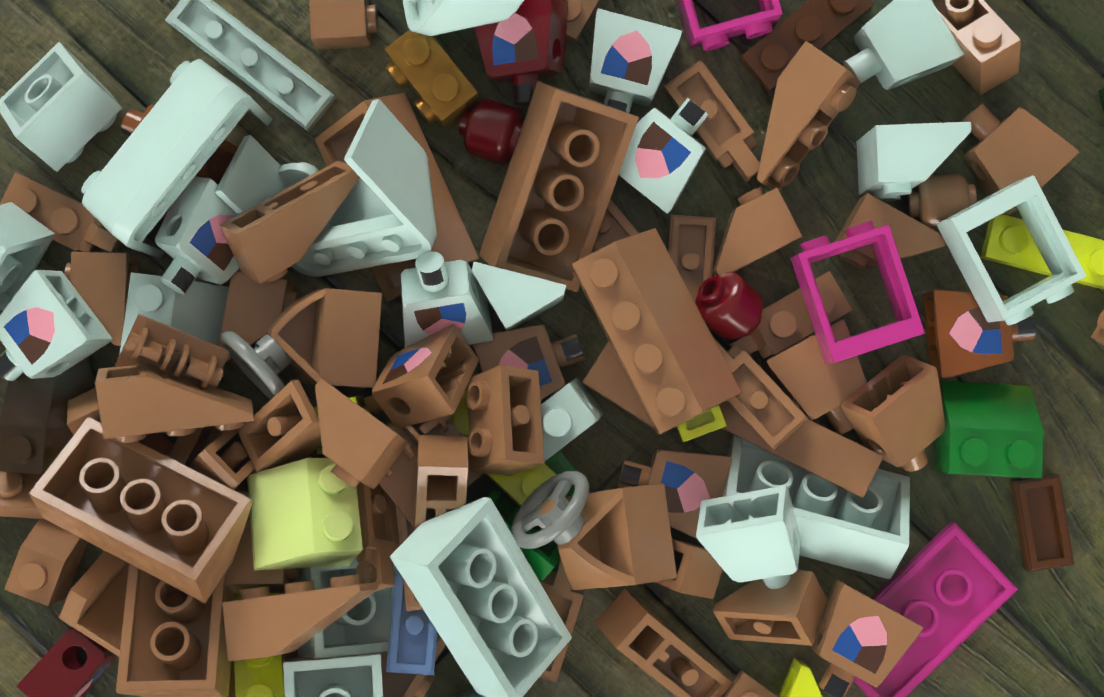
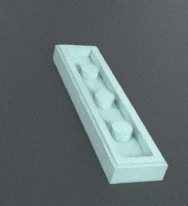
(252, 60)

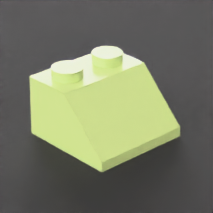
(303, 517)

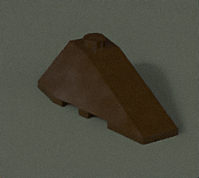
(36, 418)

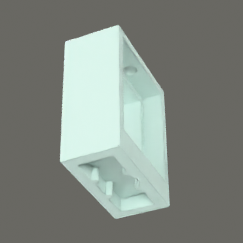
(1044, 230)

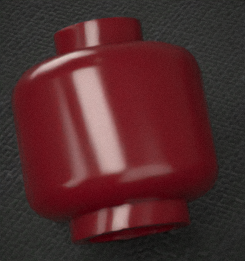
(491, 130)
(729, 306)

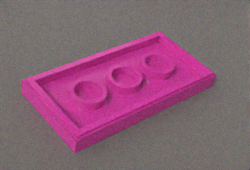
(950, 594)

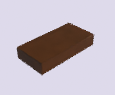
(1042, 522)

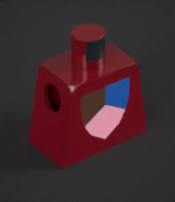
(525, 46)
(61, 671)

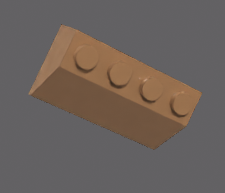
(557, 185)
(452, 236)
(655, 329)
(144, 509)
(172, 640)

